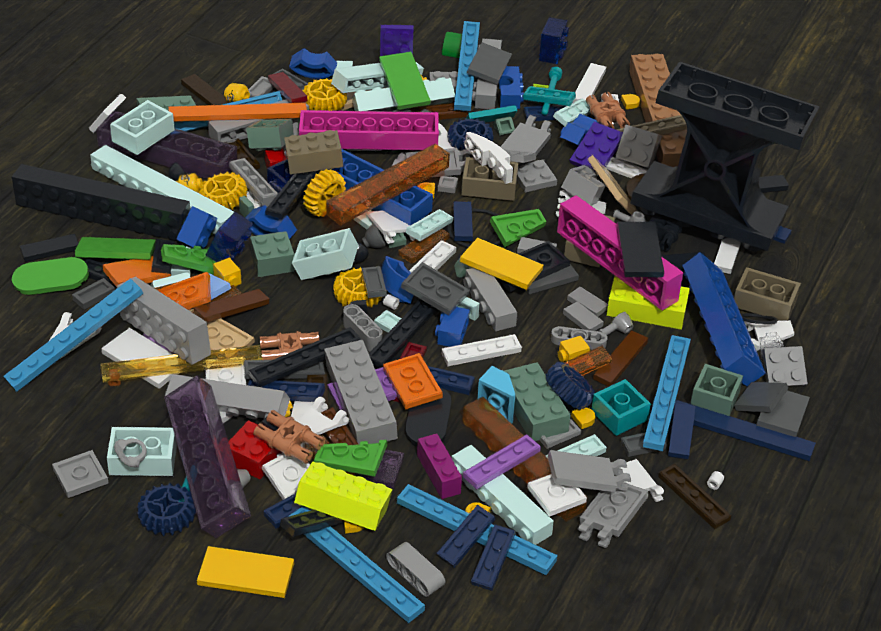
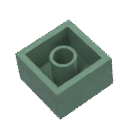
(269, 133)
(272, 254)
(717, 389)

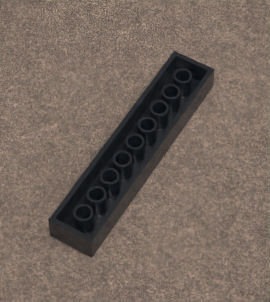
(99, 202)

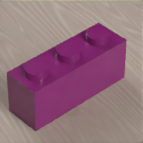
(439, 466)

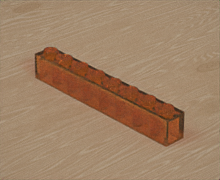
(387, 184)
(499, 433)

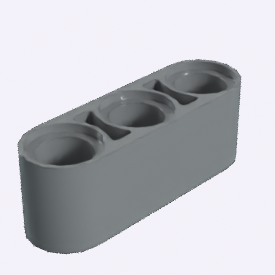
(362, 325)
(415, 569)

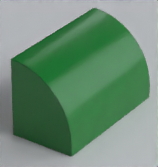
(452, 45)

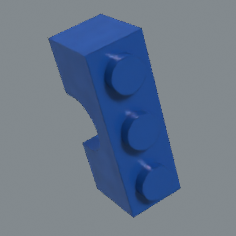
(511, 87)

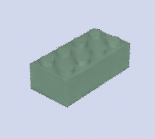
(536, 403)

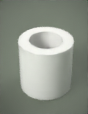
(391, 301)
(715, 480)

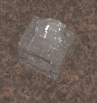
(771, 340)

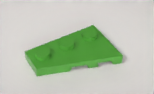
(517, 225)
(188, 258)
(353, 458)

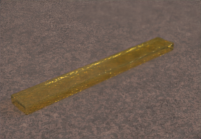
(174, 364)

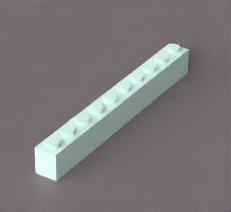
(140, 177)

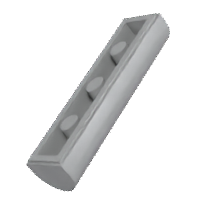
(254, 181)

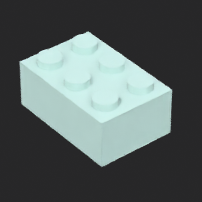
(142, 127)
(325, 254)
(160, 451)

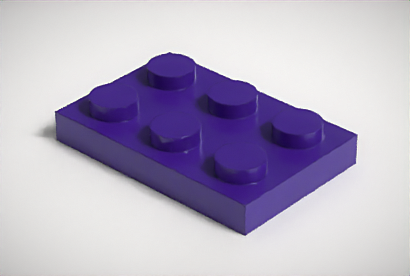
(396, 39)
(599, 142)

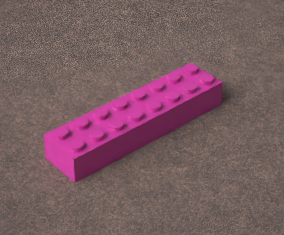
(374, 129)
(599, 239)

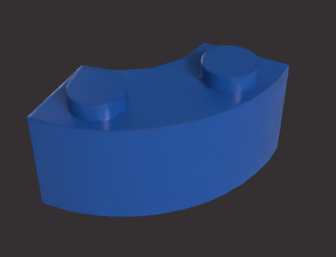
(312, 64)
(576, 131)
(267, 224)
(394, 274)

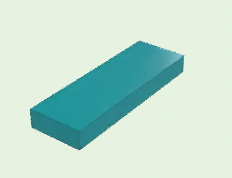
(549, 96)
(492, 114)

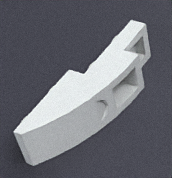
(490, 153)

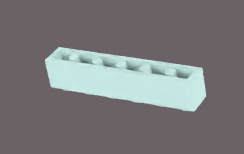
(361, 77)
(381, 100)
(507, 500)

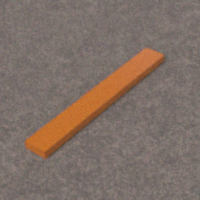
(237, 112)

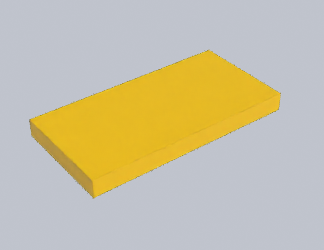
(501, 263)
(245, 572)

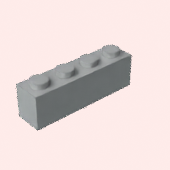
(491, 299)

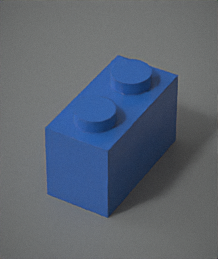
(197, 228)
(453, 327)

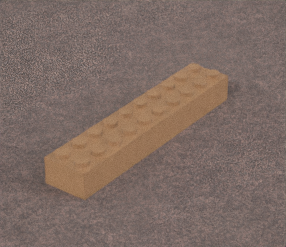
(648, 75)

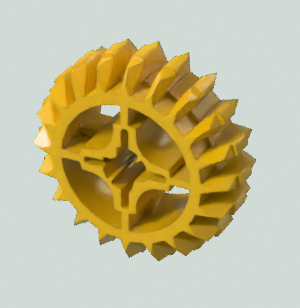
(324, 96)
(322, 188)
(224, 189)
(350, 287)

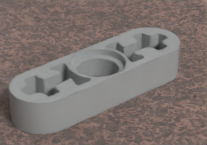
(564, 332)

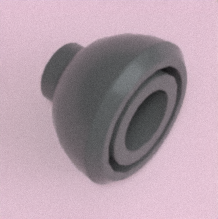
(373, 238)

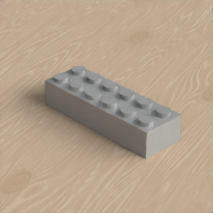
(168, 323)
(360, 393)

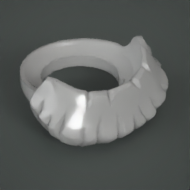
(120, 446)

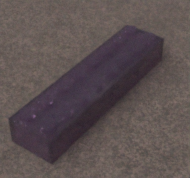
(190, 151)
(207, 457)

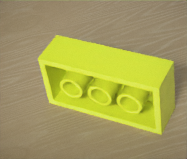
(627, 300)
(343, 495)

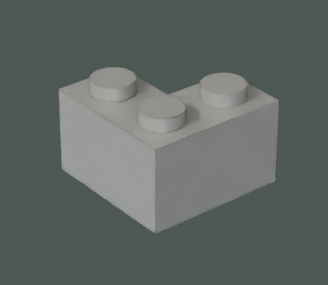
(583, 183)

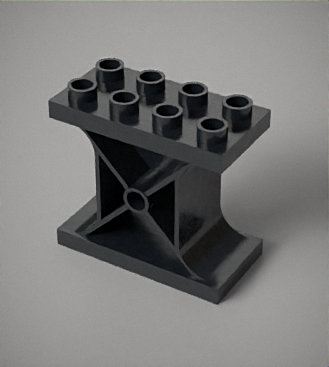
(723, 156)

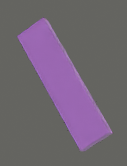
(501, 461)

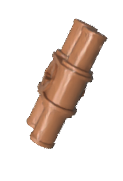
(607, 111)
(285, 343)
(289, 436)

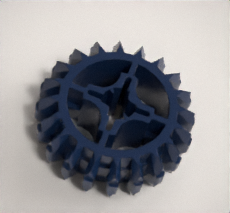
(457, 131)
(570, 385)
(163, 512)

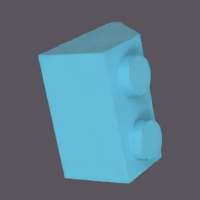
(498, 391)

